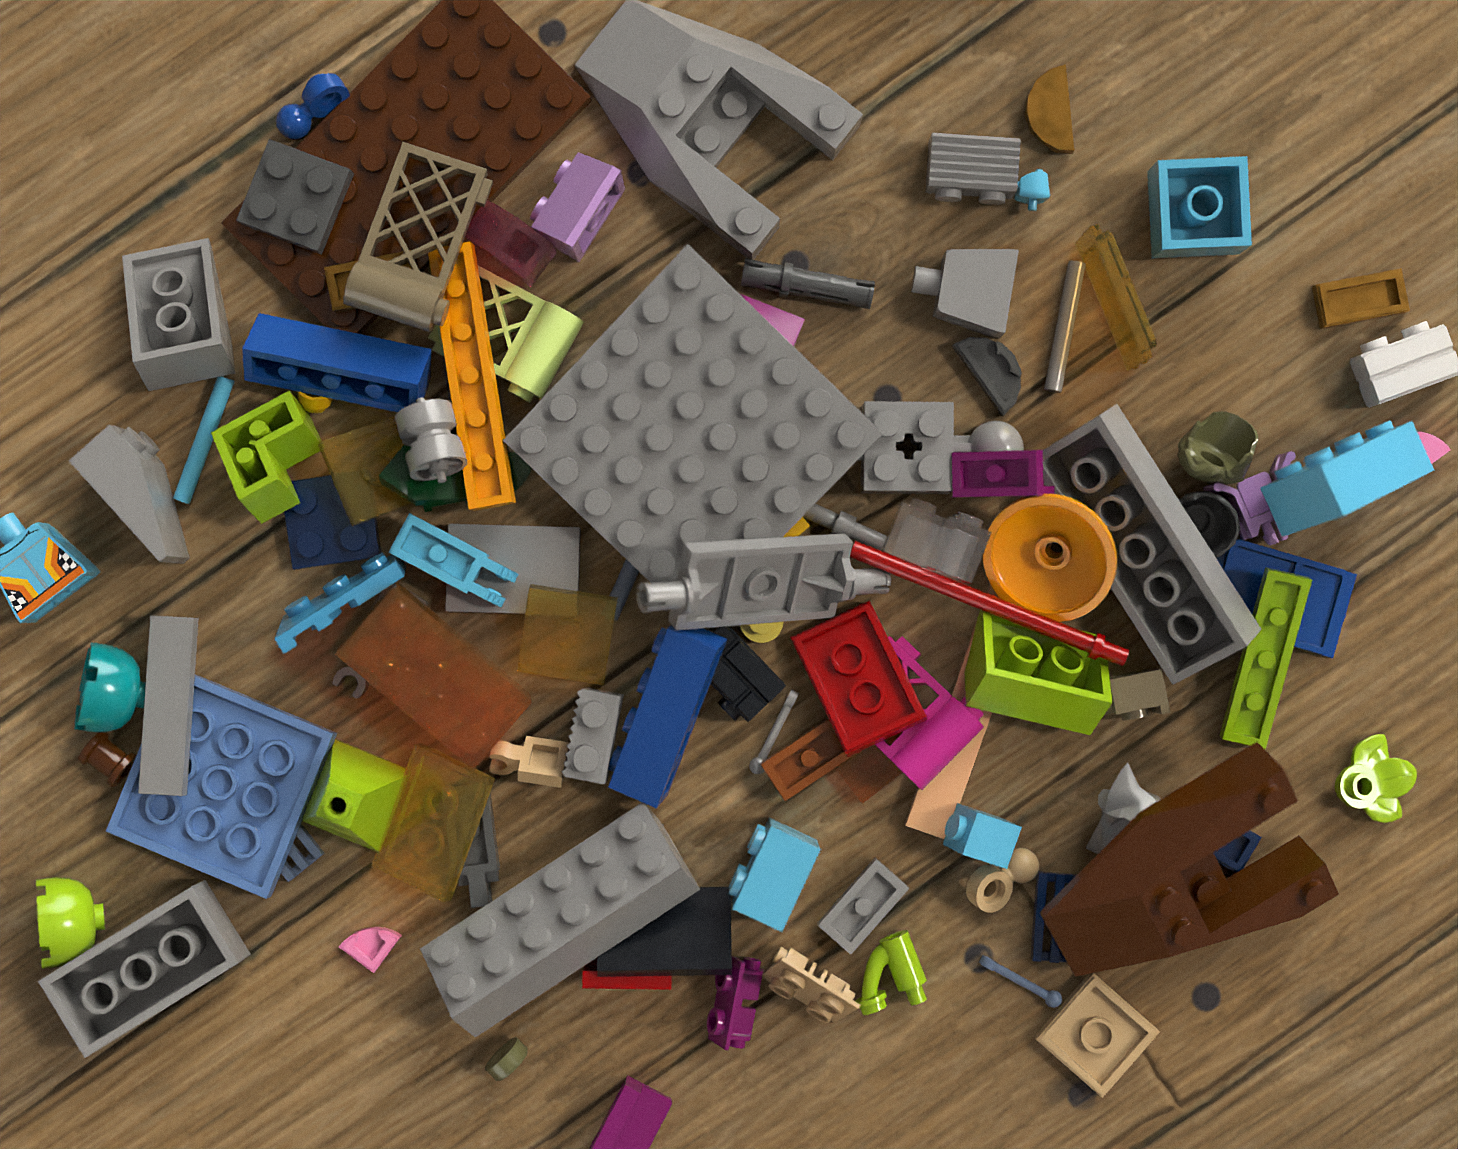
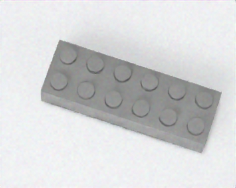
(1163, 563)
(558, 920)

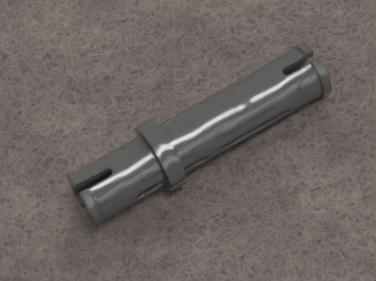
(807, 283)

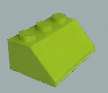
(1035, 677)

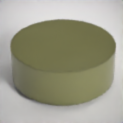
(506, 1059)

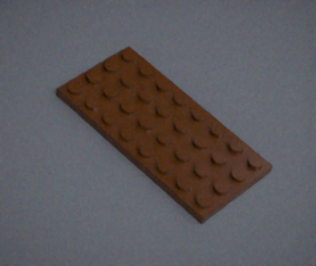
(454, 86)

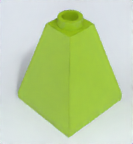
(355, 795)

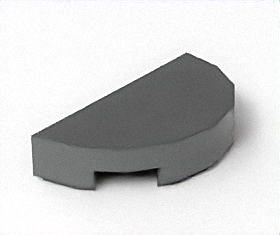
(993, 369)

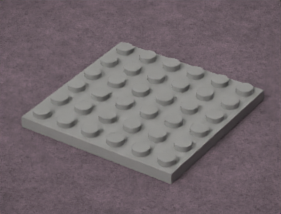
(691, 424)

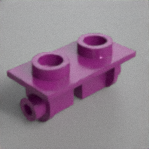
(730, 1021)

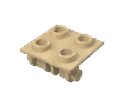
(824, 1000)

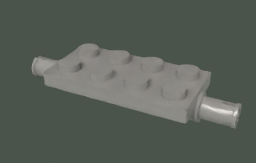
(761, 582)

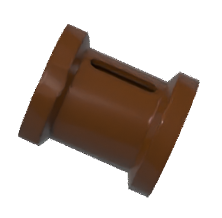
(107, 758)

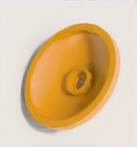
(1046, 581)

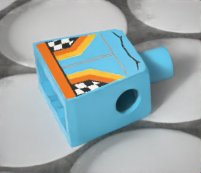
(39, 568)

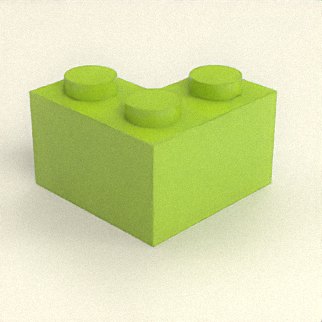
(260, 450)

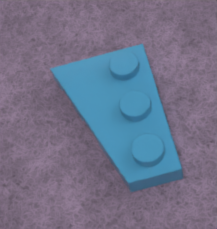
(319, 612)

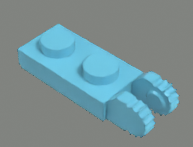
(448, 558)

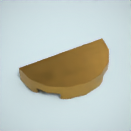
(1049, 111)

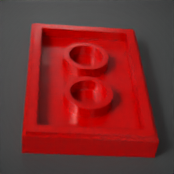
(858, 678)

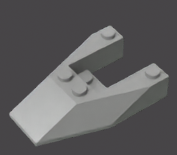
(687, 98)

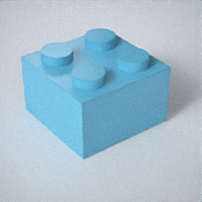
(1199, 207)
(774, 873)

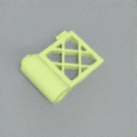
(539, 344)

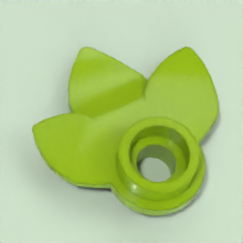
(1381, 780)

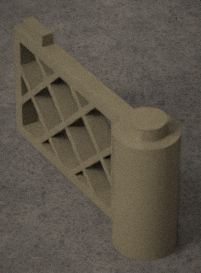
(404, 292)

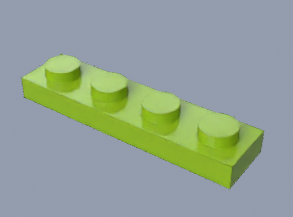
(1266, 658)

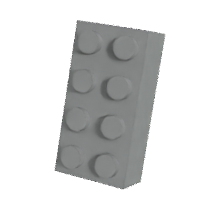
(144, 968)

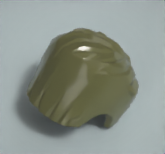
(1218, 448)

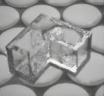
(937, 543)

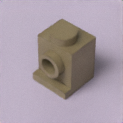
(1138, 691)

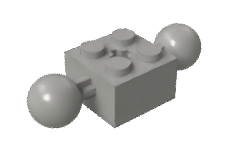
(932, 431)

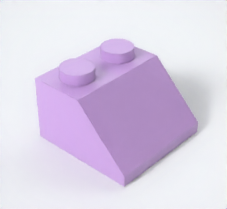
(578, 204)

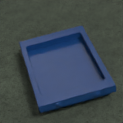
(1326, 598)

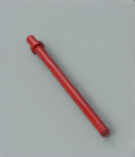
(1093, 645)

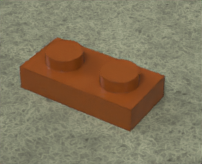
(804, 760)

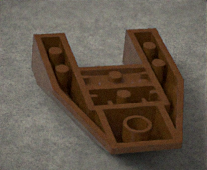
(1161, 886)

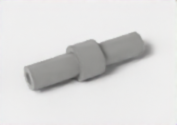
(847, 524)

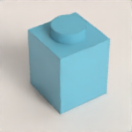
(981, 835)

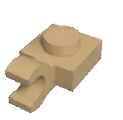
(537, 761)

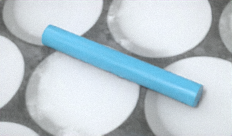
(203, 439)

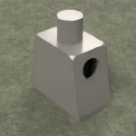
(971, 288)

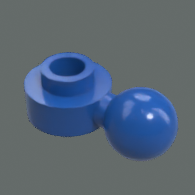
(319, 98)

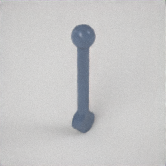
(1052, 998)

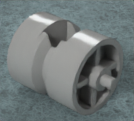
(428, 430)

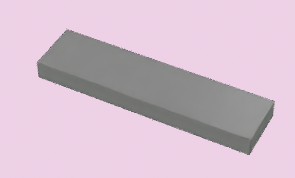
(168, 705)

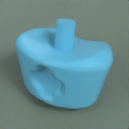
(1033, 189)

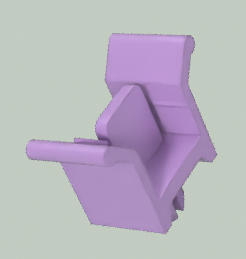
(1251, 504)

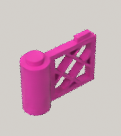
(931, 745)

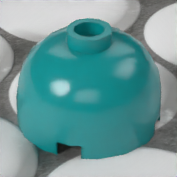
(108, 689)

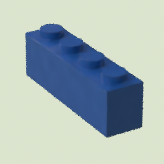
(335, 363)
(666, 713)

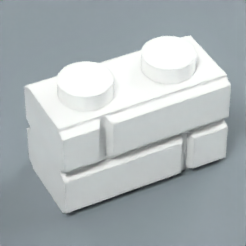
(1405, 365)

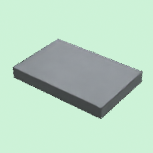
(536, 553)

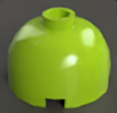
(66, 920)

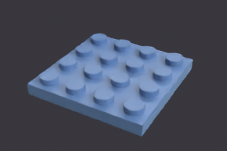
(244, 791)

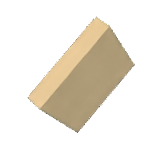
(1096, 1034)

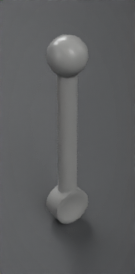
(754, 765)

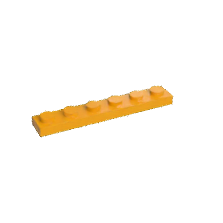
(474, 384)

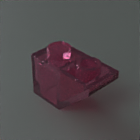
(510, 242)

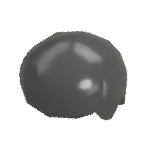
(1213, 518)

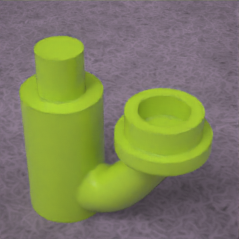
(905, 968)

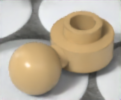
(992, 888)

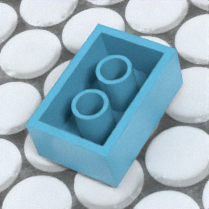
(1347, 478)

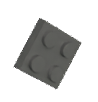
(295, 196)

